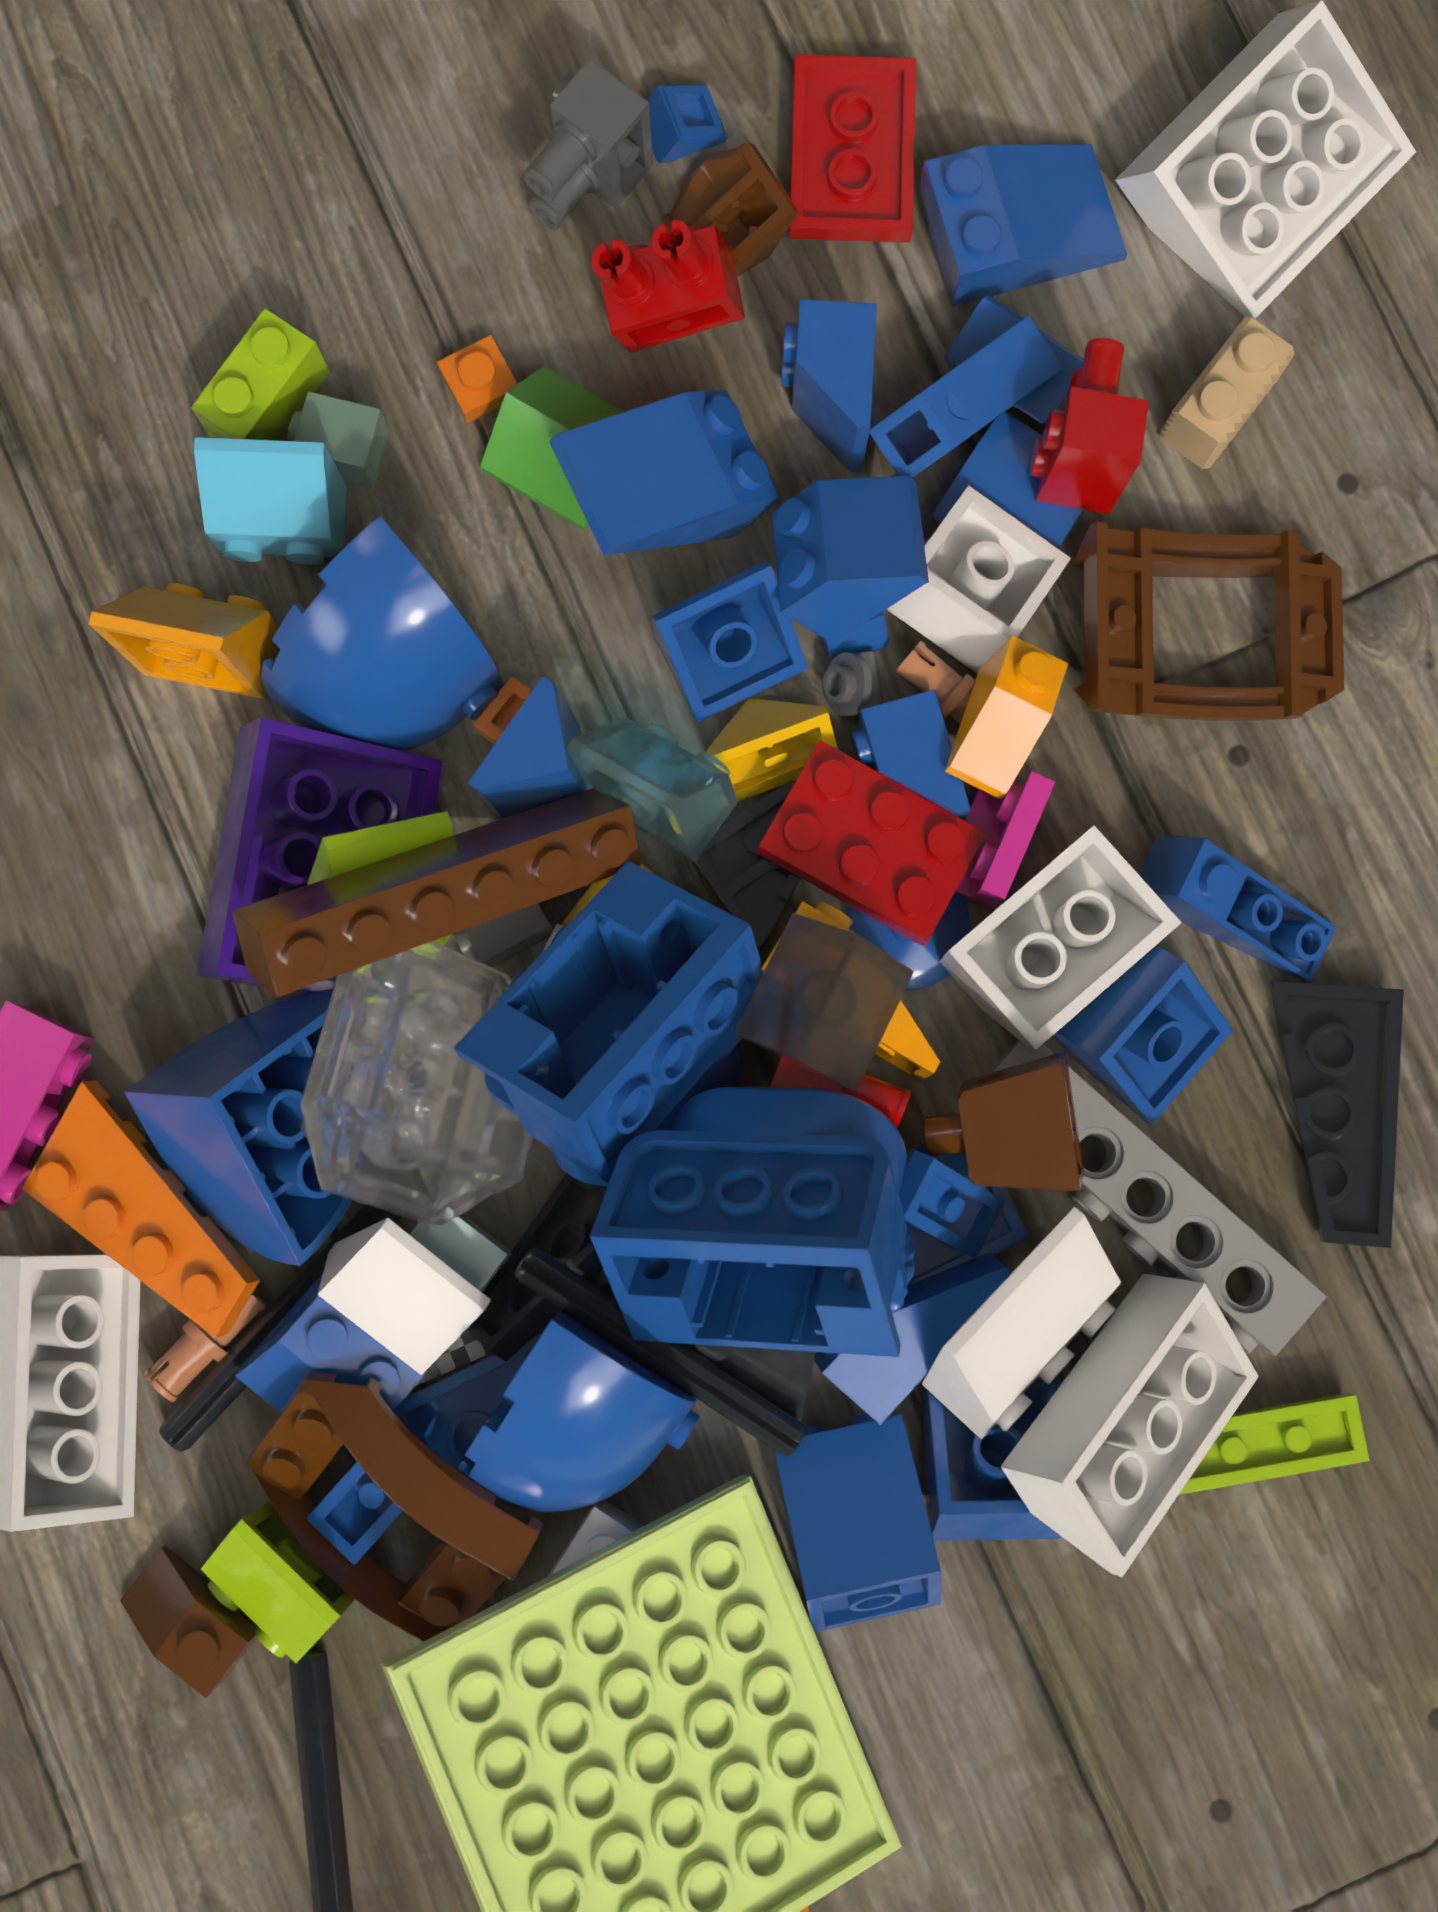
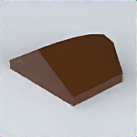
(741, 200)

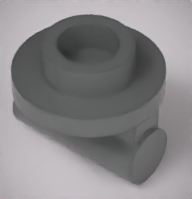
(852, 683)

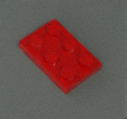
(853, 148)
(871, 843)

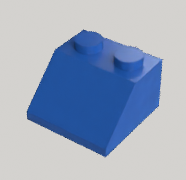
(831, 374)
(848, 551)
(1147, 1033)
(323, 1340)

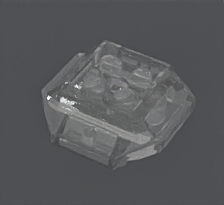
(393, 1103)

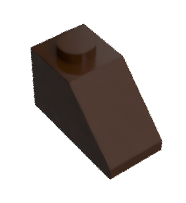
(186, 1622)

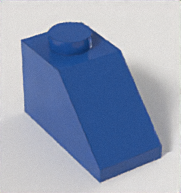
(912, 748)

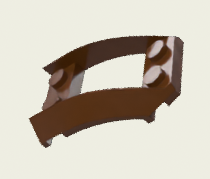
(1120, 622)
(477, 1539)

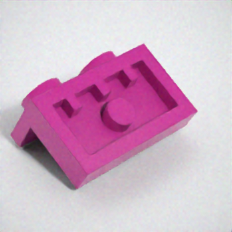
(1009, 830)

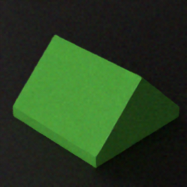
(520, 439)

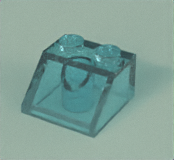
(669, 790)

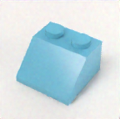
(270, 499)

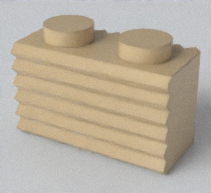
(1227, 392)

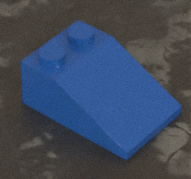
(1017, 217)
(666, 473)
(964, 1476)

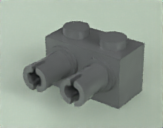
(596, 146)

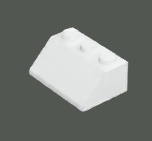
(1060, 940)
(1026, 1328)

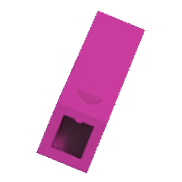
(36, 1070)

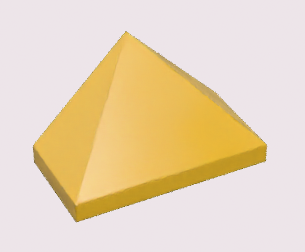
(770, 743)

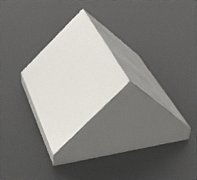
(400, 1293)

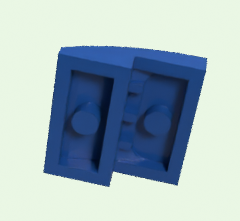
(1001, 474)

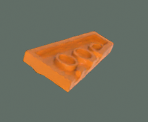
(135, 1212)

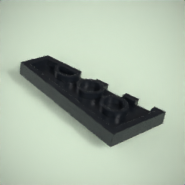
(1345, 1091)

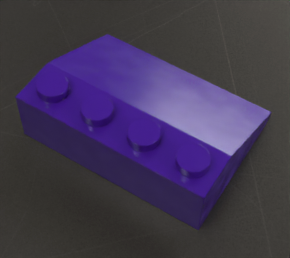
(281, 801)

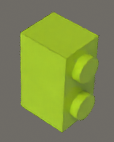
(261, 382)

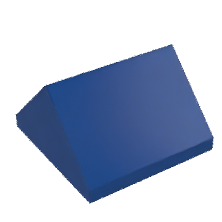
(729, 642)
(531, 757)

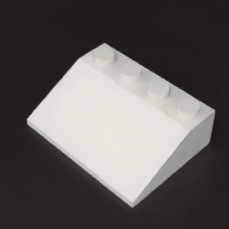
(1269, 160)

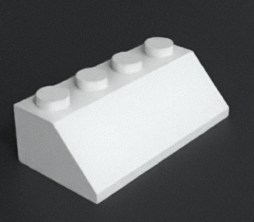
(67, 1389)
(1132, 1420)

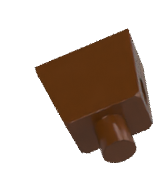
(1015, 1127)

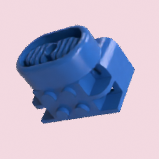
(610, 1029)
(760, 1224)

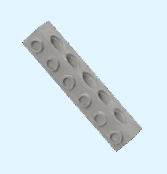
(1279, 1293)

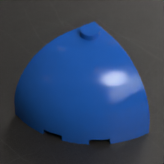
(379, 651)
(233, 1133)
(576, 1423)

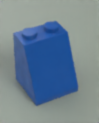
(859, 1523)

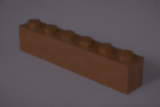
(434, 890)

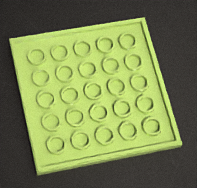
(647, 1731)

